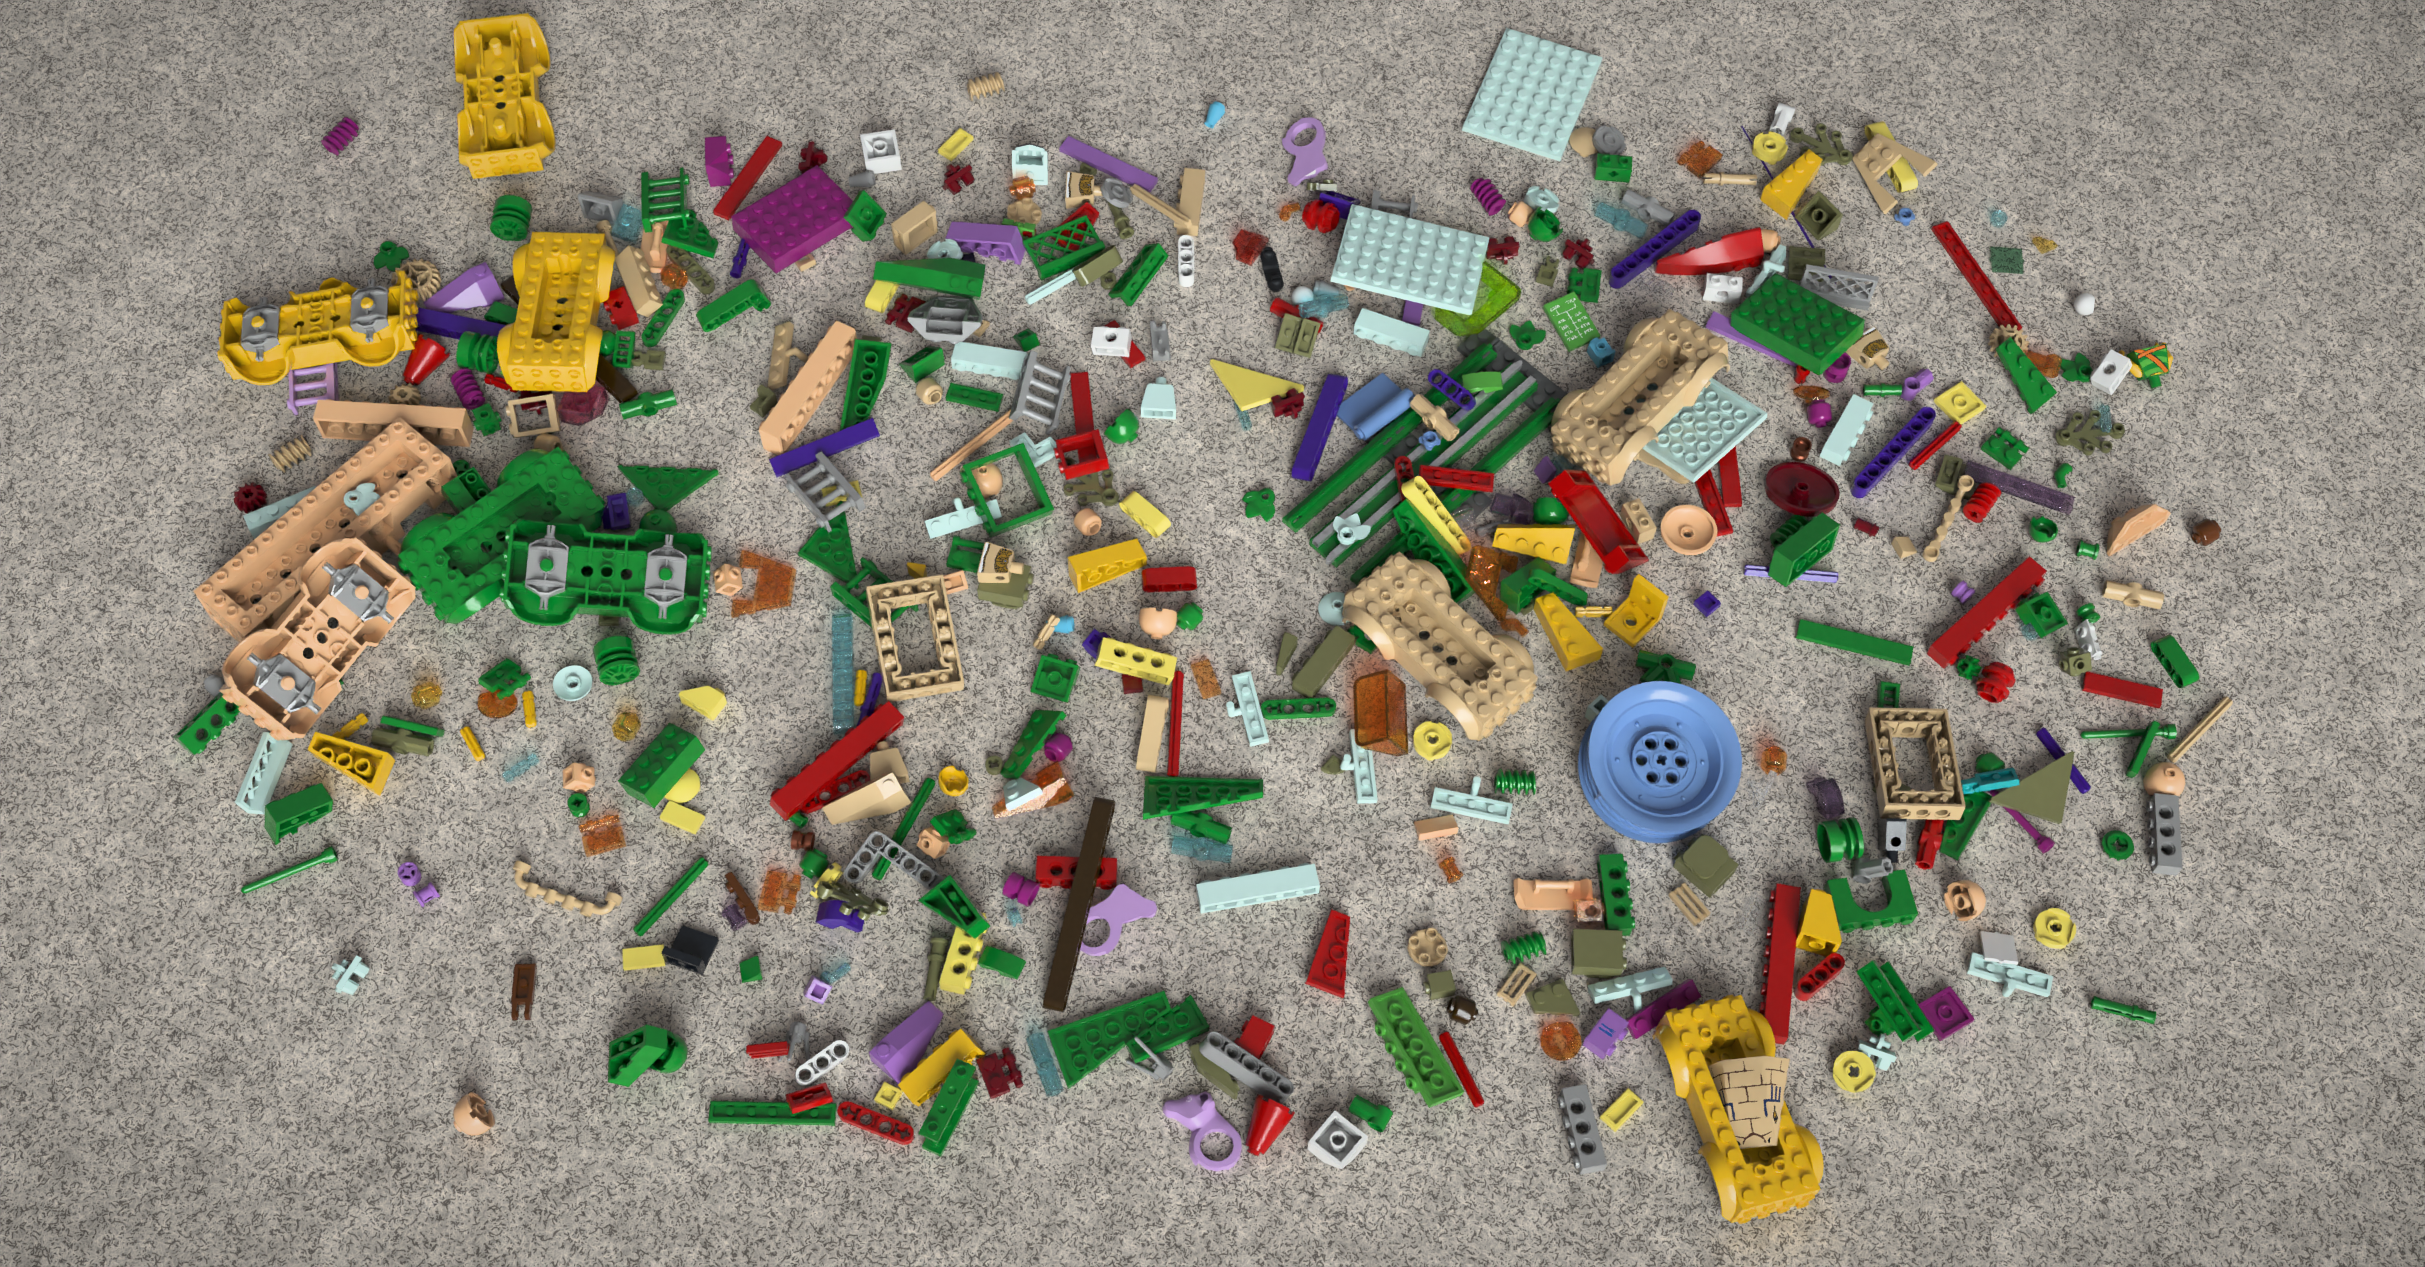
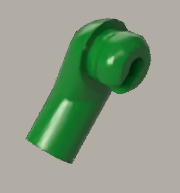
(2060, 474)

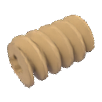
(985, 85)
(291, 454)

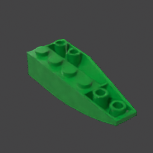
(464, 492)

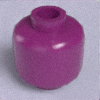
(1819, 413)
(1058, 747)

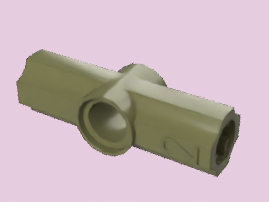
(402, 741)

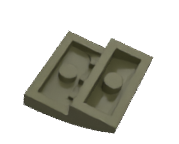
(1803, 256)
(1297, 335)
(1949, 475)

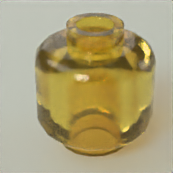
(426, 695)
(626, 726)

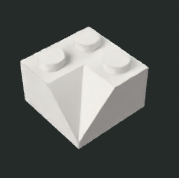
(881, 151)
(1337, 1141)

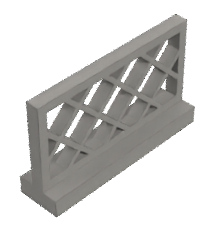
(1839, 294)

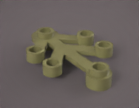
(1838, 155)
(2087, 434)
(1093, 485)
(854, 898)

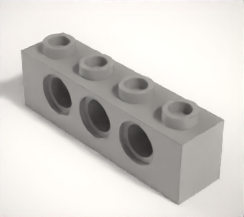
(2170, 825)
(1579, 1097)

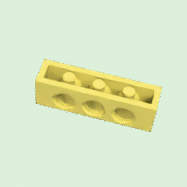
(1126, 664)
(960, 982)

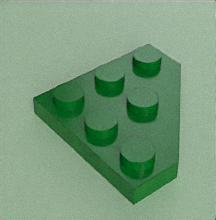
(692, 238)

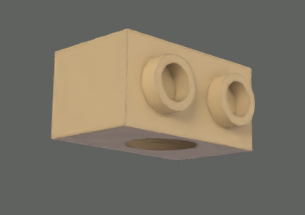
(1638, 521)

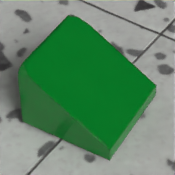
(1026, 340)
(751, 970)

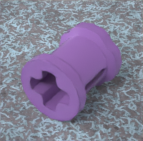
(426, 894)

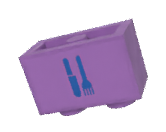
(1606, 1033)

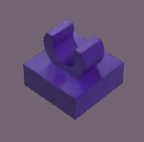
(1707, 603)

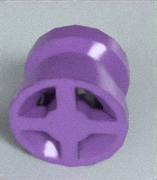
(1963, 592)
(406, 870)

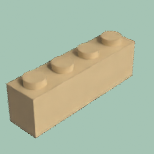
(1191, 199)
(638, 281)

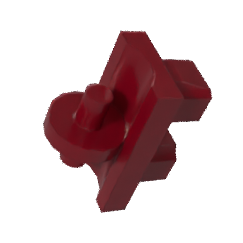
(812, 156)
(952, 182)
(1503, 250)
(1581, 250)
(534, 405)
(1289, 406)

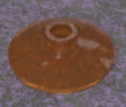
(1811, 393)

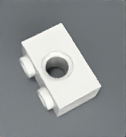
(1722, 288)
(1119, 347)
(2109, 382)

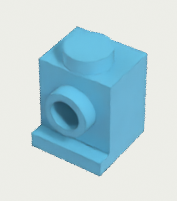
(1600, 352)

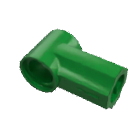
(1375, 1115)

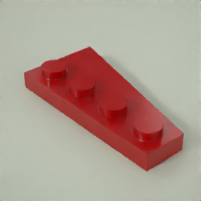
(1330, 959)

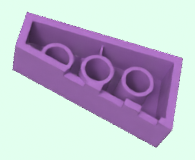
(988, 240)

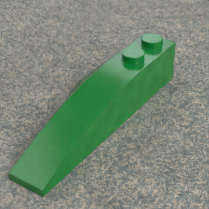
(937, 275)
(865, 380)
(1431, 546)

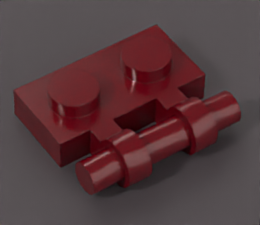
(902, 318)
(993, 1074)

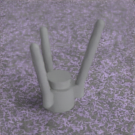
(796, 1035)
(1162, 1066)

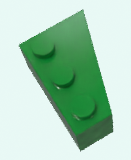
(295, 810)
(956, 907)
(635, 1053)

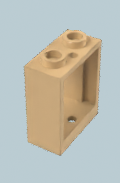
(914, 227)
(552, 411)

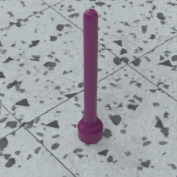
(2044, 843)

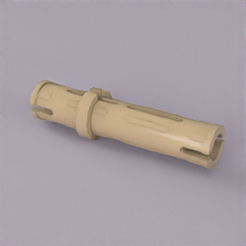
(1721, 178)

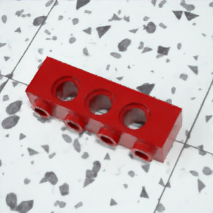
(1067, 865)

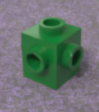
(486, 420)
(1878, 1022)

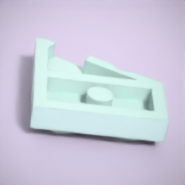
(1019, 792)

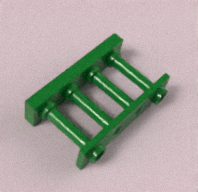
(649, 195)
(856, 603)
(1895, 1001)
(948, 1107)

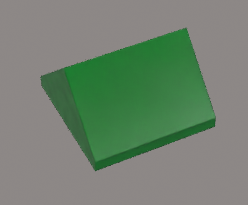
(923, 363)

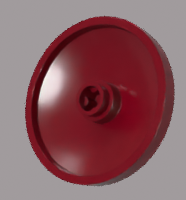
(1801, 489)

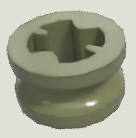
(1109, 275)
(993, 759)

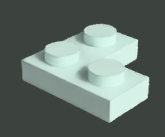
(1038, 453)

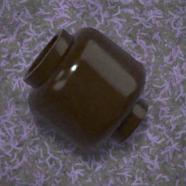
(1462, 1009)

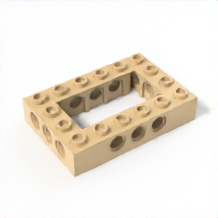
(908, 593)
(1934, 725)

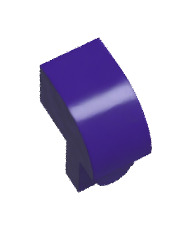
(831, 917)

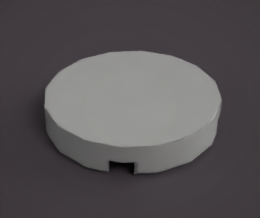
(1608, 140)
(1116, 193)

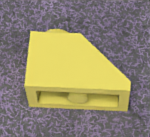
(704, 700)

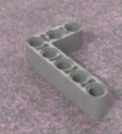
(900, 861)

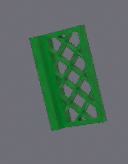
(1067, 261)

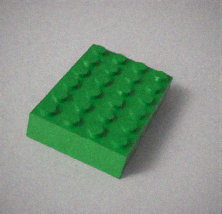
(1797, 324)

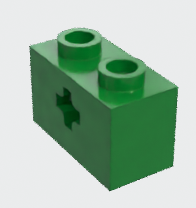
(1613, 168)

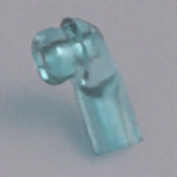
(836, 974)

